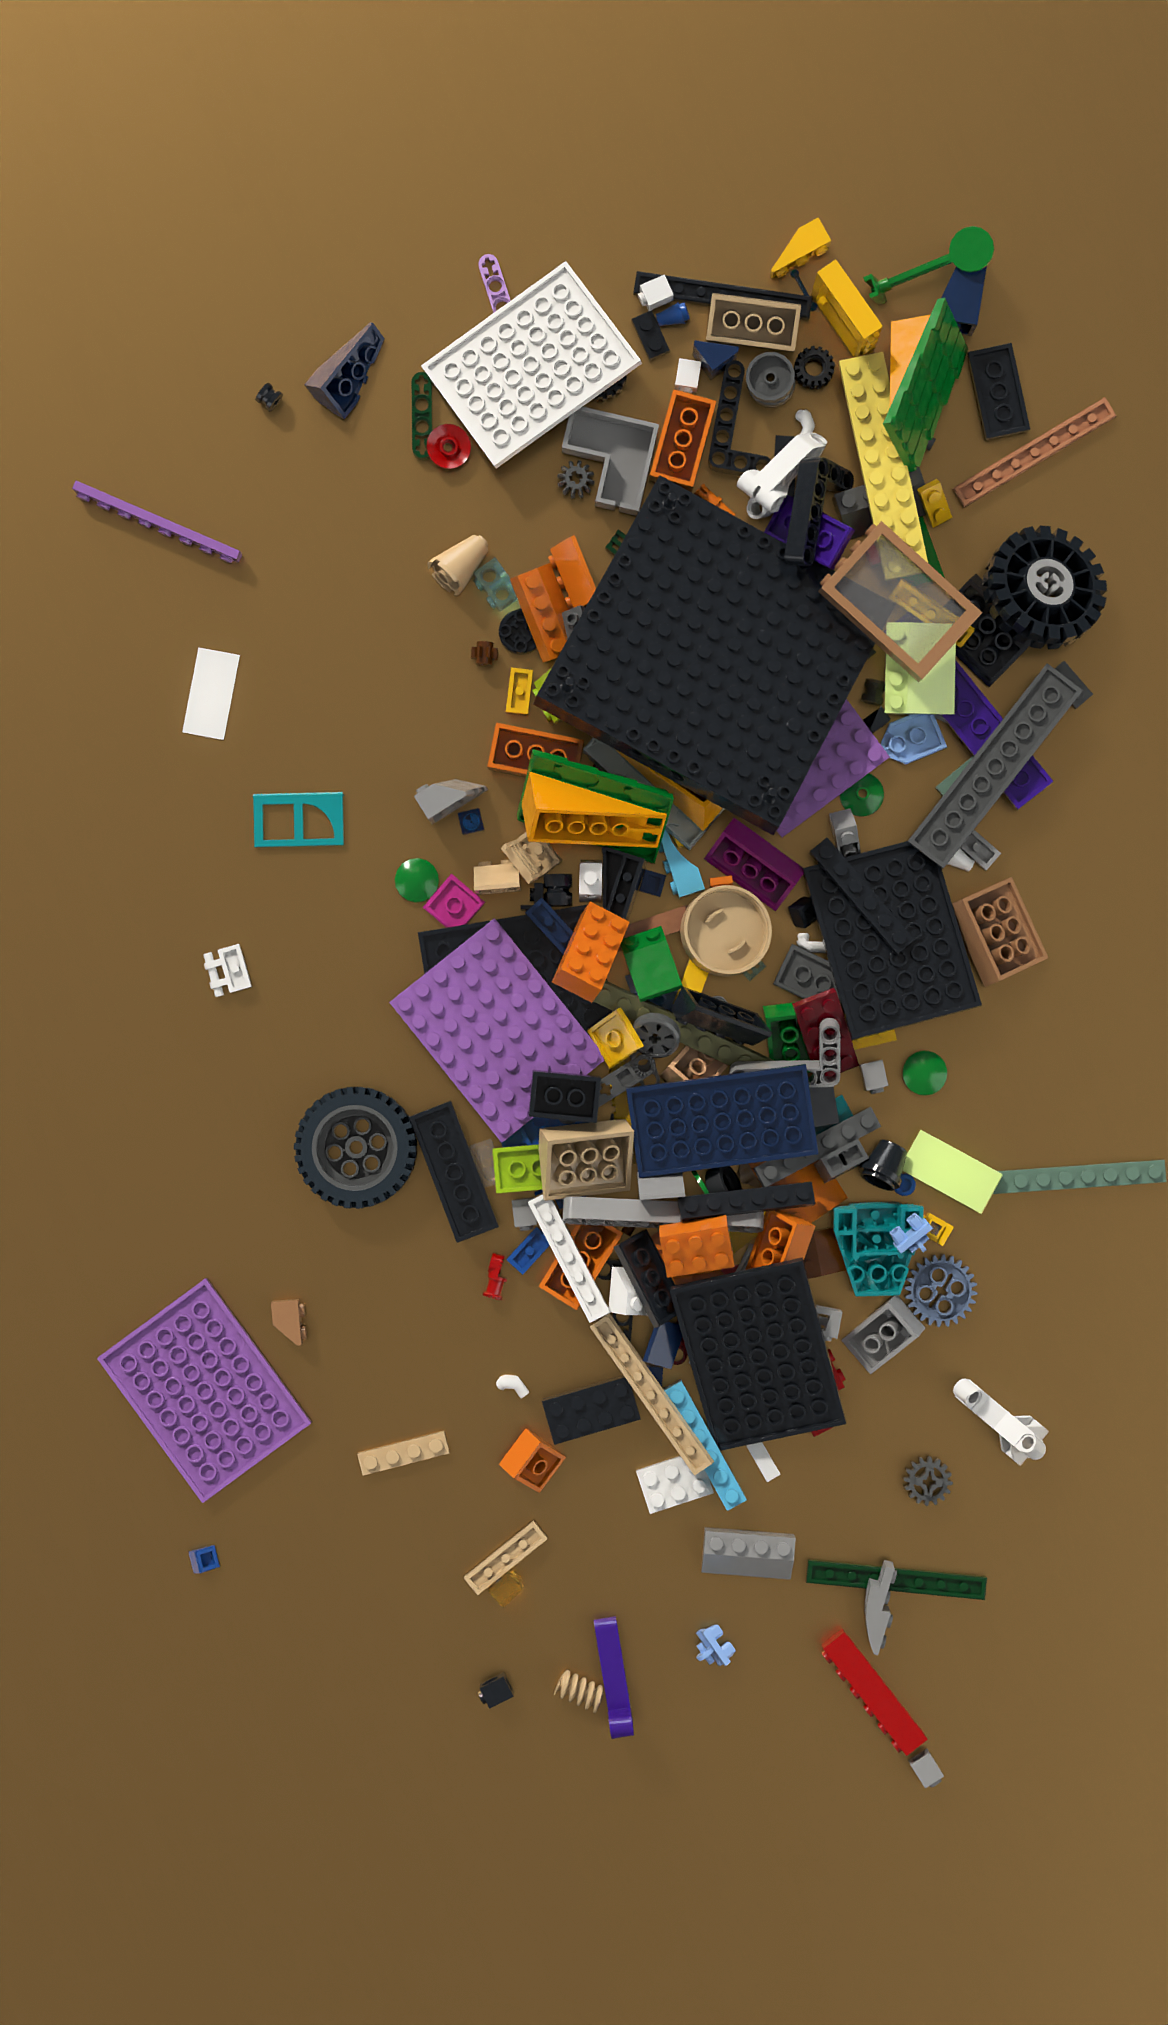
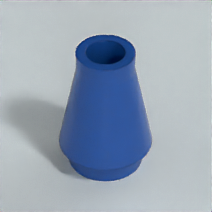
(673, 315)

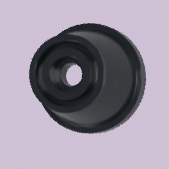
(884, 1166)

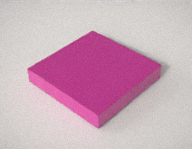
(453, 903)

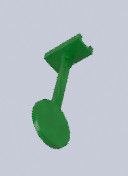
(969, 251)

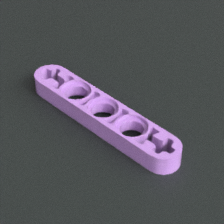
(494, 297)

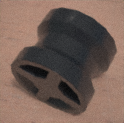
(269, 397)

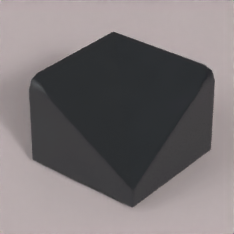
(876, 720)
(802, 912)

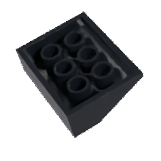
(989, 648)

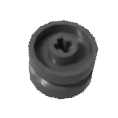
(770, 366)

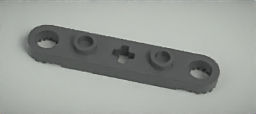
(622, 1078)

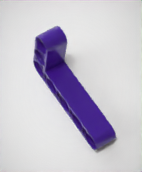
(614, 1677)

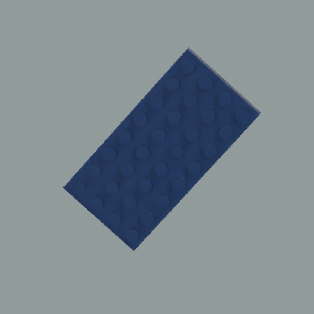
(722, 1120)

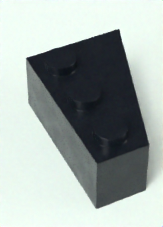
(621, 880)

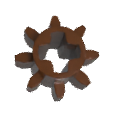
(484, 653)

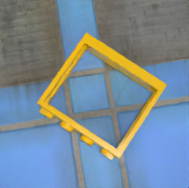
(846, 310)

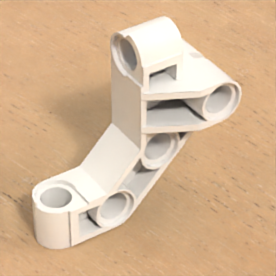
(772, 482)
(1019, 1435)

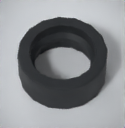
(722, 1180)

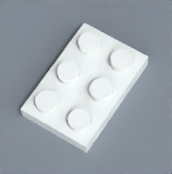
(672, 1484)

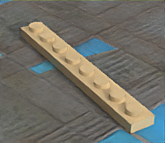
(652, 1394)

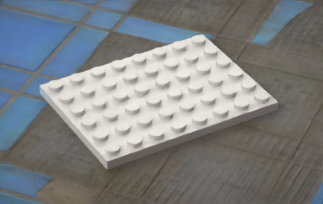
(531, 364)

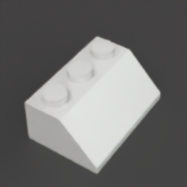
(623, 1296)

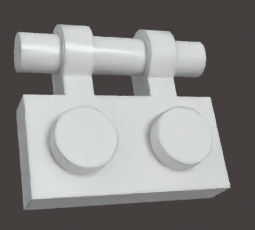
(234, 970)

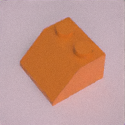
(532, 1460)

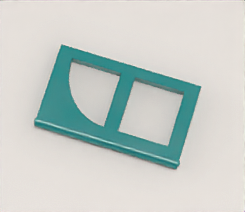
(329, 802)

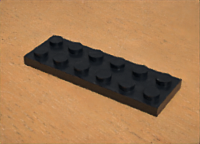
(454, 1171)

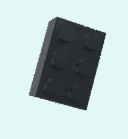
(564, 1096)

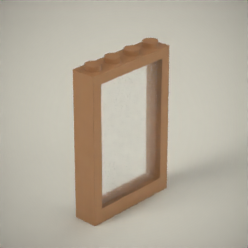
(899, 601)

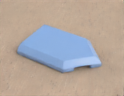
(913, 738)

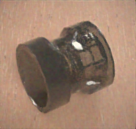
(873, 692)

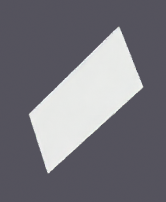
(211, 693)

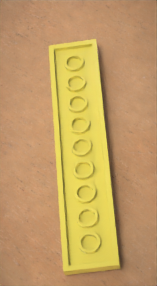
(883, 472)

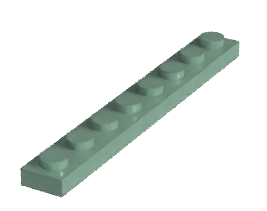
(1081, 1176)

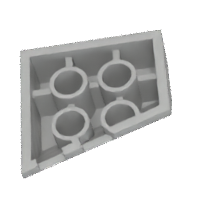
(445, 797)

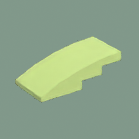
(951, 1171)

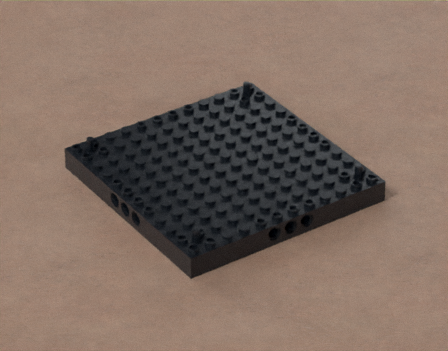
(709, 657)

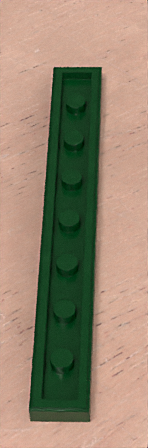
(906, 1579)

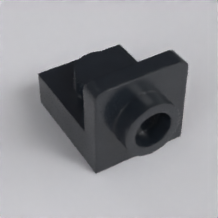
(535, 894)

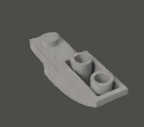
(876, 1613)

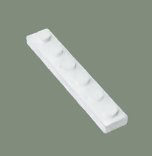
(569, 1258)

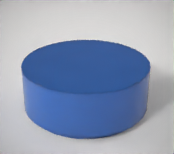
(907, 1186)

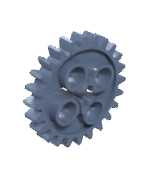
(957, 1301)

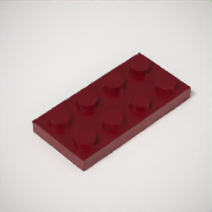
(809, 1016)

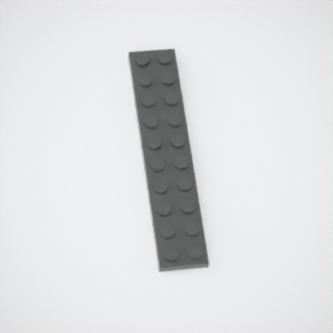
(995, 766)

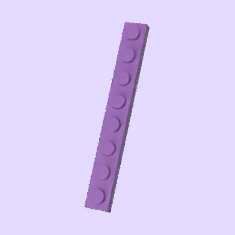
(165, 526)

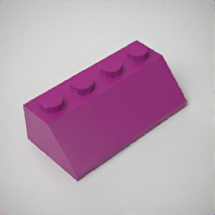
(754, 864)

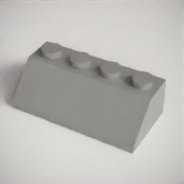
(748, 1553)

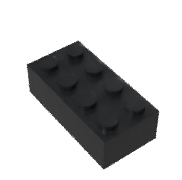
(590, 1409)

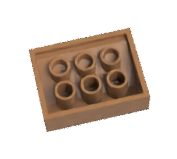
(998, 932)

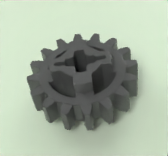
(937, 1481)

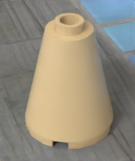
(456, 565)

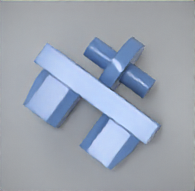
(914, 1237)
(719, 1653)

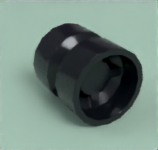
(558, 889)

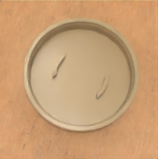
(726, 930)

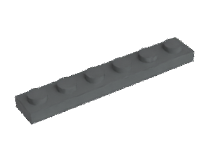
(827, 1142)

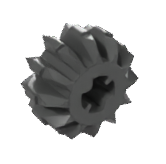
(571, 485)

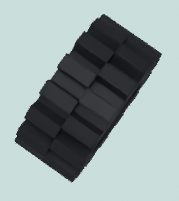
(814, 354)

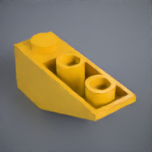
(805, 243)

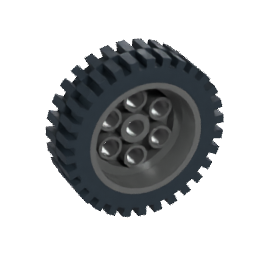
(328, 1175)

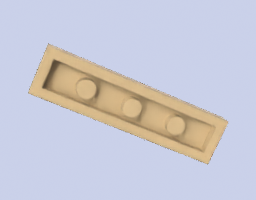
(403, 1453)
(505, 1557)

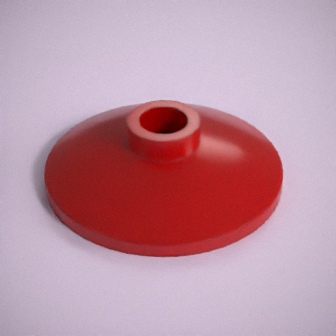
(456, 438)

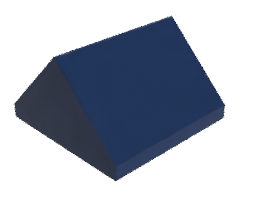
(713, 356)
(664, 1345)

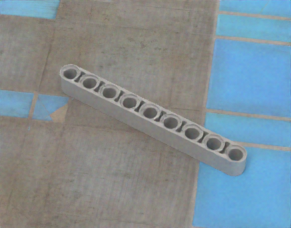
(642, 1214)

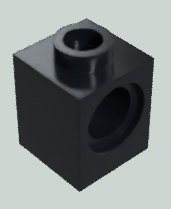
(496, 1690)

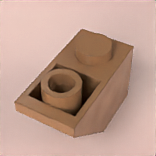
(288, 1320)

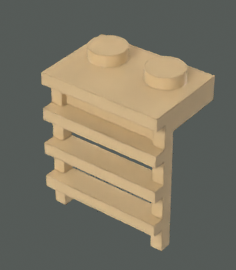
(531, 858)

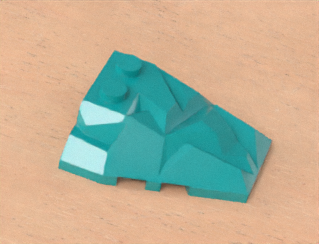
(868, 1248)

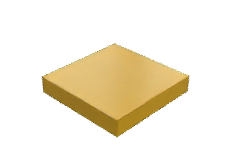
(615, 1038)

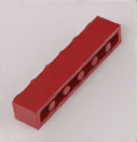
(874, 1692)

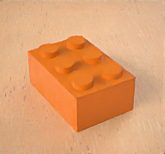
(696, 1246)

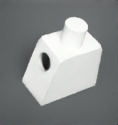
(590, 880)

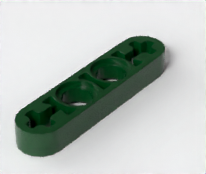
(419, 416)

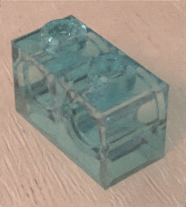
(501, 582)

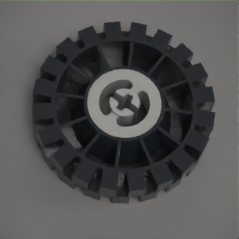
(1065, 574)

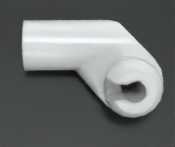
(806, 420)
(811, 946)
(512, 1382)

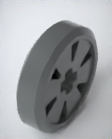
(667, 1031)

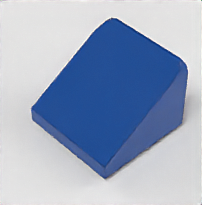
(204, 1559)

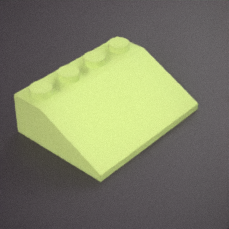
(930, 696)

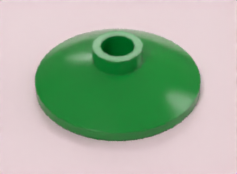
(867, 805)

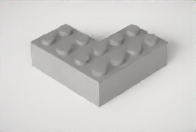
(623, 447)

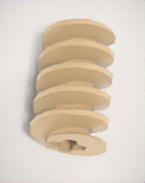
(580, 1690)

